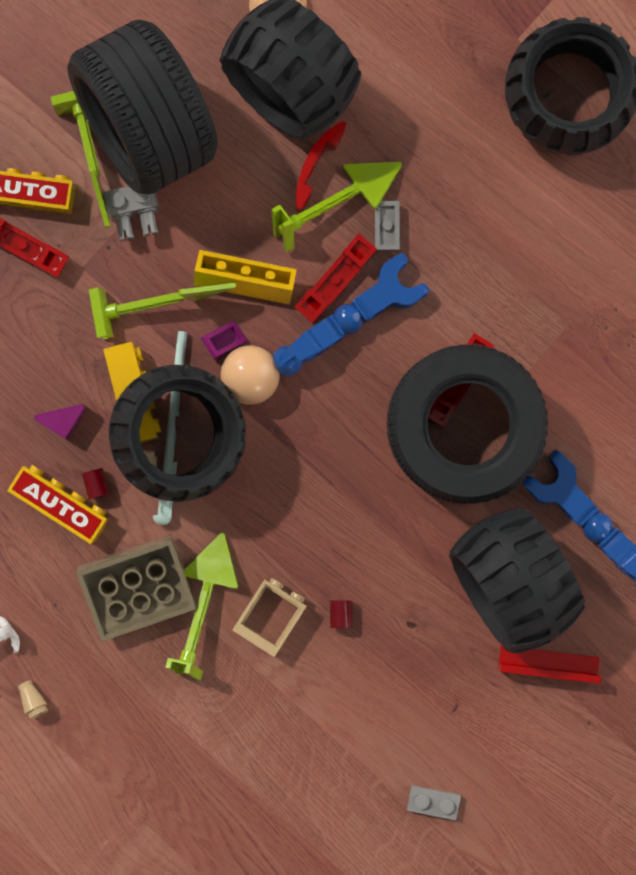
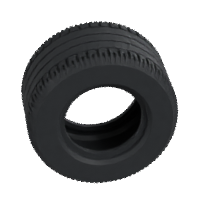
(143, 106)
(409, 424)

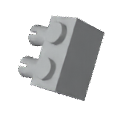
(126, 203)

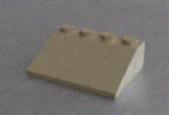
(136, 587)

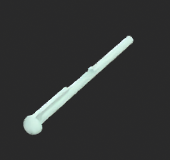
(170, 467)

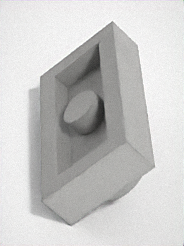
(387, 226)
(433, 802)

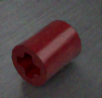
(95, 484)
(340, 613)

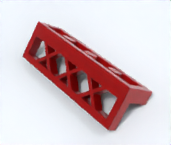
(550, 665)

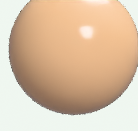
(250, 374)

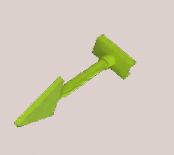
(68, 103)
(368, 178)
(104, 313)
(212, 567)

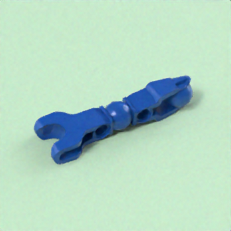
(350, 317)
(581, 510)

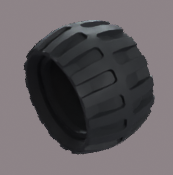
(586, 40)
(291, 67)
(228, 433)
(517, 580)

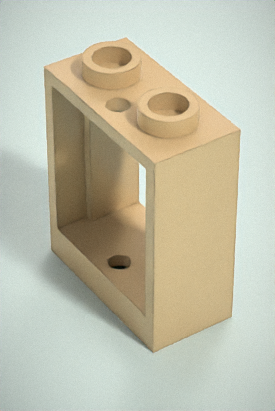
(256, 638)

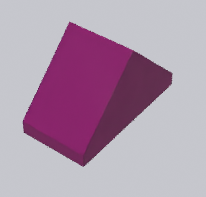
(223, 340)
(62, 420)

